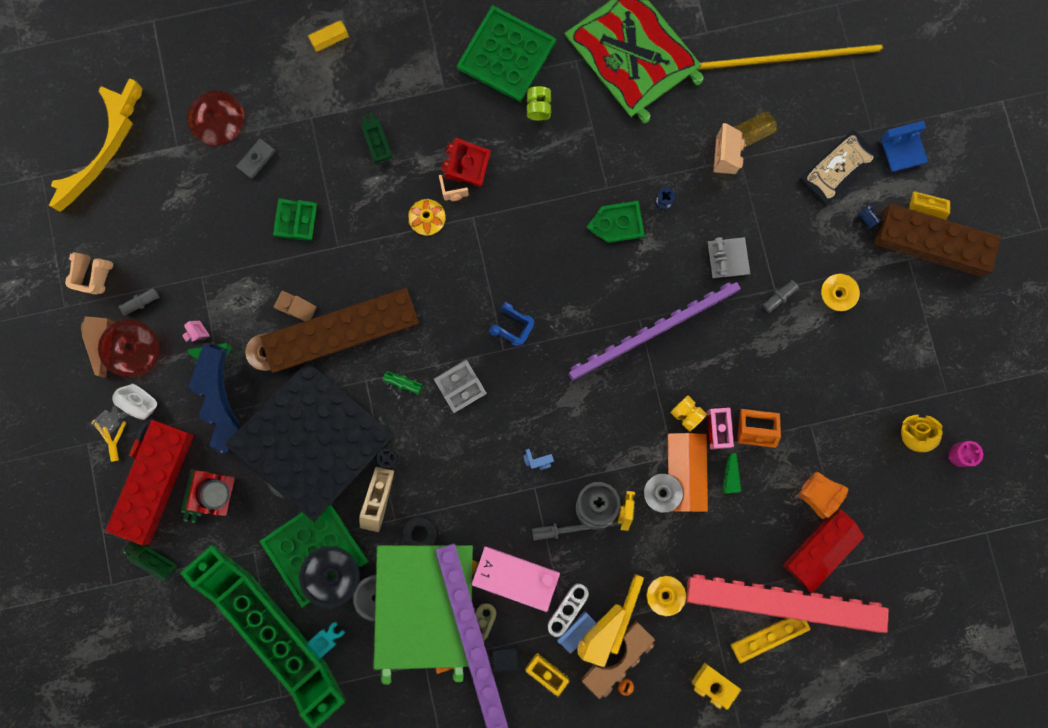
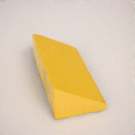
(328, 36)
(930, 205)

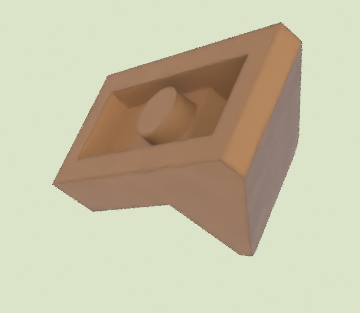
(295, 306)

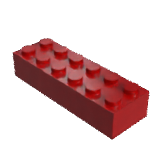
(150, 483)

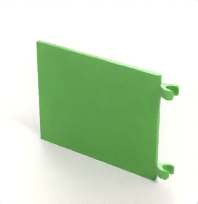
(415, 612)

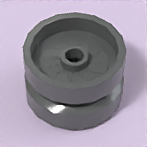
(600, 494)
(363, 598)

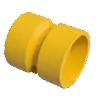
(688, 413)

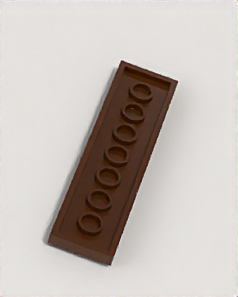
(339, 330)

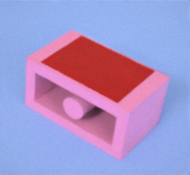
(720, 428)

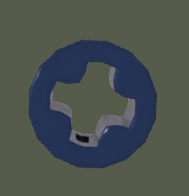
(665, 204)
(869, 217)

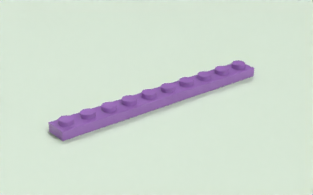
(660, 326)
(471, 637)

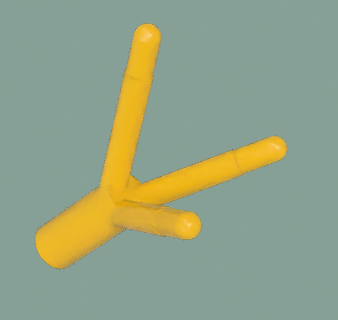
(112, 445)

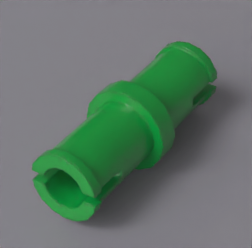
(402, 382)

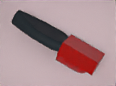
(133, 453)

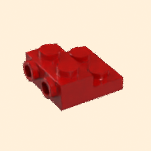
(465, 162)

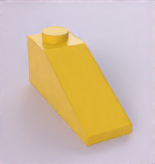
(600, 638)

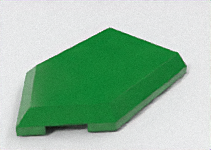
(618, 222)

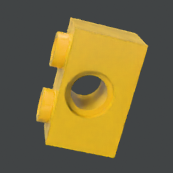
(727, 690)

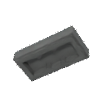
(255, 158)

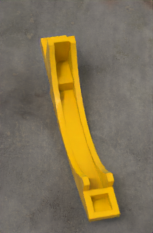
(119, 108)

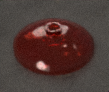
(220, 126)
(129, 361)

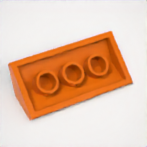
(689, 466)

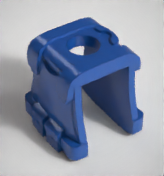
(508, 310)

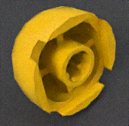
(921, 433)

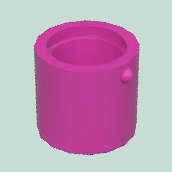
(966, 454)

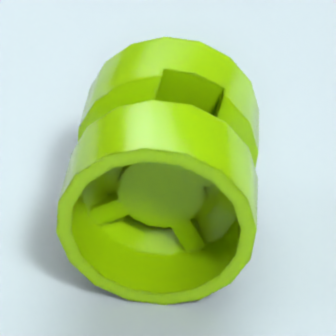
(539, 101)

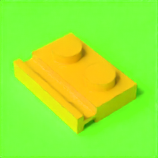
(625, 514)

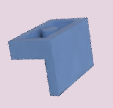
(576, 632)

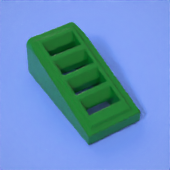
(732, 478)

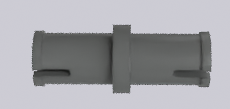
(780, 296)
(139, 301)

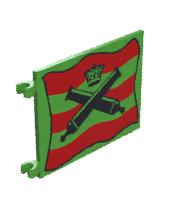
(634, 53)

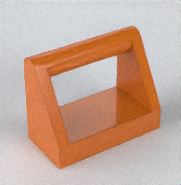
(759, 436)

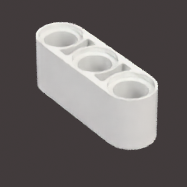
(566, 620)

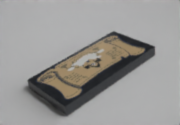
(839, 167)

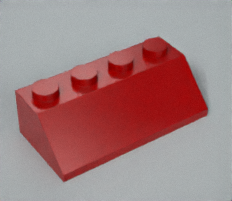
(824, 550)

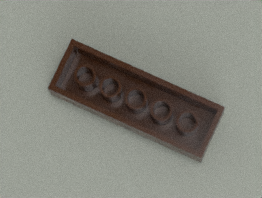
(937, 240)

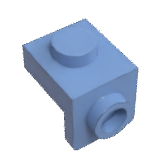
(542, 462)

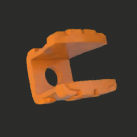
(822, 494)

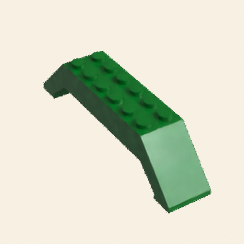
(268, 633)

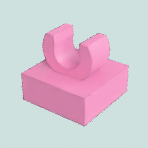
(195, 331)

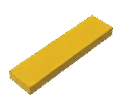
(628, 606)
(768, 638)

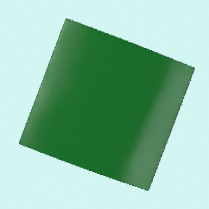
(294, 219)

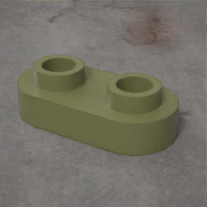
(485, 623)

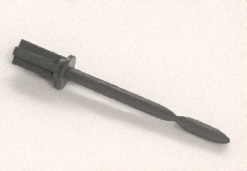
(553, 531)

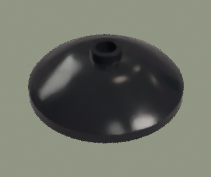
(315, 576)

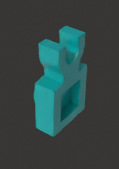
(325, 640)

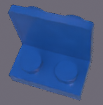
(904, 146)

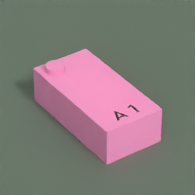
(515, 578)

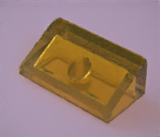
(757, 128)

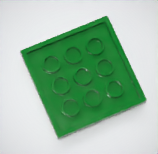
(506, 53)
(300, 537)

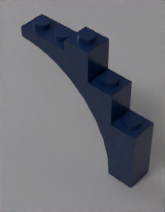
(209, 381)

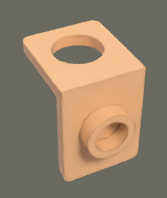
(454, 195)

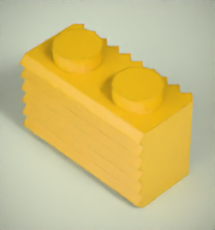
(547, 674)

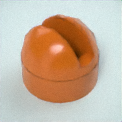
(622, 684)

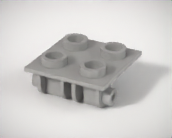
(728, 257)

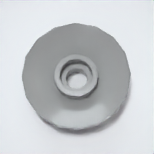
(670, 485)

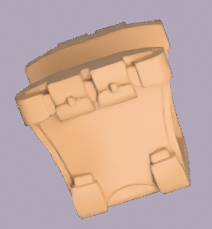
(78, 268)

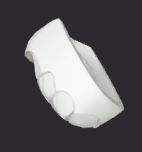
(134, 401)

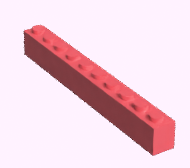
(787, 605)

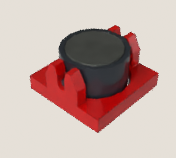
(211, 493)

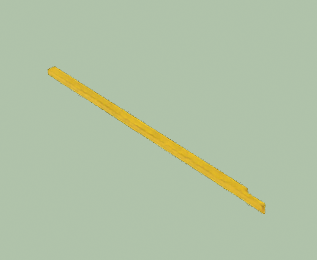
(788, 57)

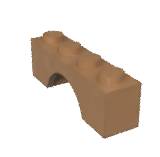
(600, 678)

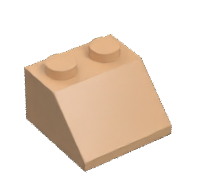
(728, 150)

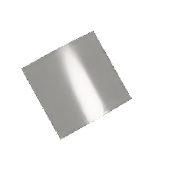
(460, 386)

